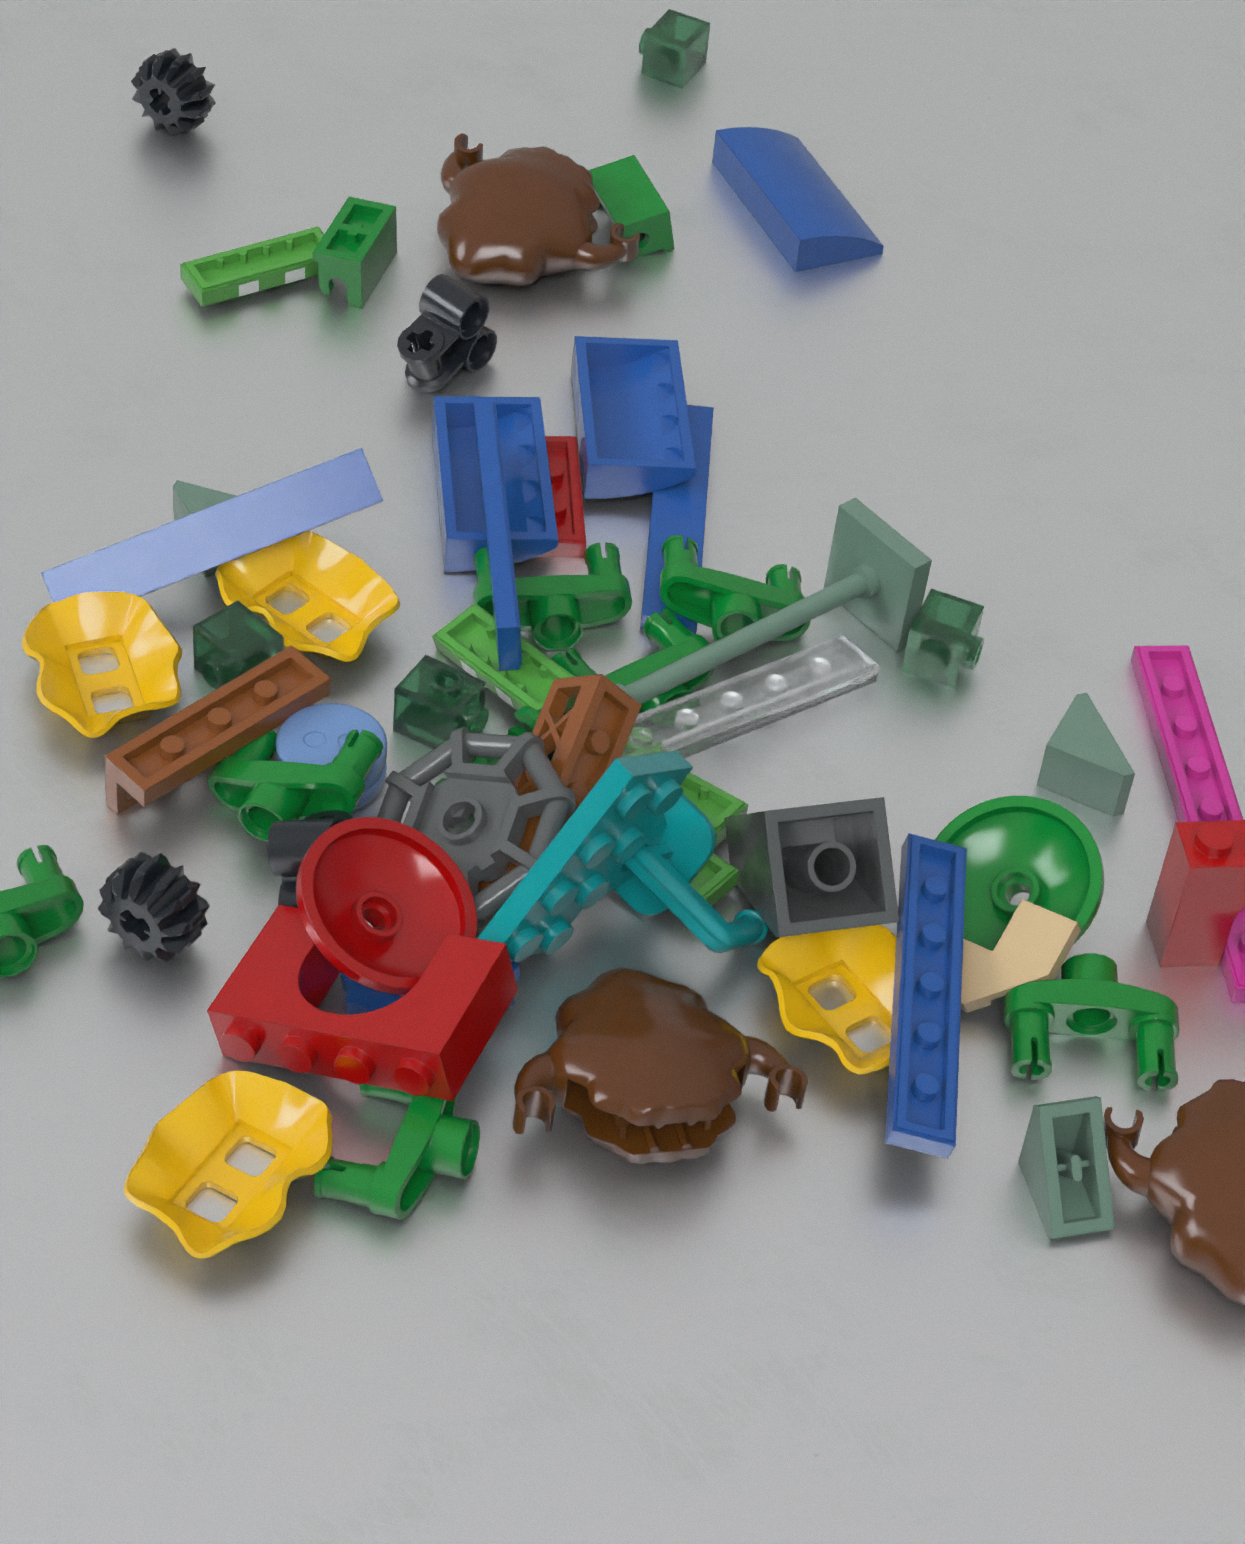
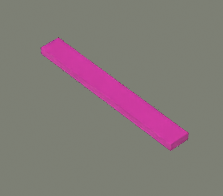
(1191, 763)

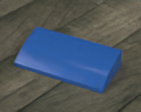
(792, 198)
(630, 416)
(525, 479)

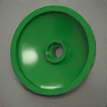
(1026, 848)

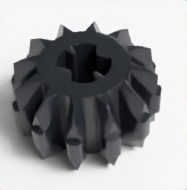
(173, 91)
(153, 907)

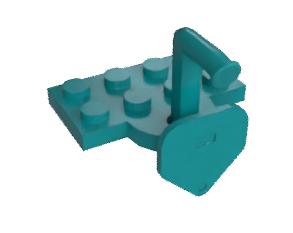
(626, 837)

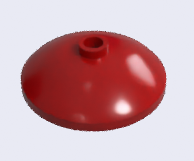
(397, 884)

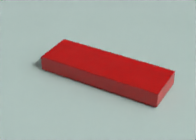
(567, 497)

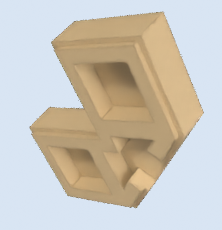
(1027, 952)

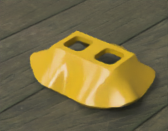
(323, 574)
(100, 625)
(858, 960)
(199, 1135)

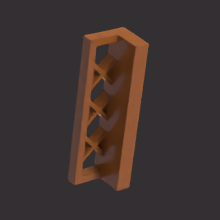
(212, 729)
(583, 738)

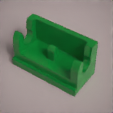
(634, 202)
(357, 248)

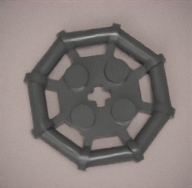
(494, 800)

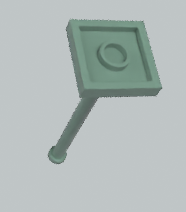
(868, 573)

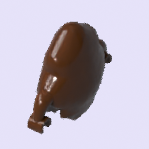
(522, 217)
(648, 1069)
(1195, 1182)

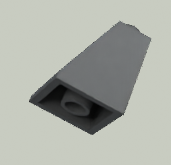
(816, 866)

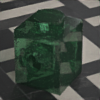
(674, 48)
(944, 639)
(232, 644)
(436, 701)

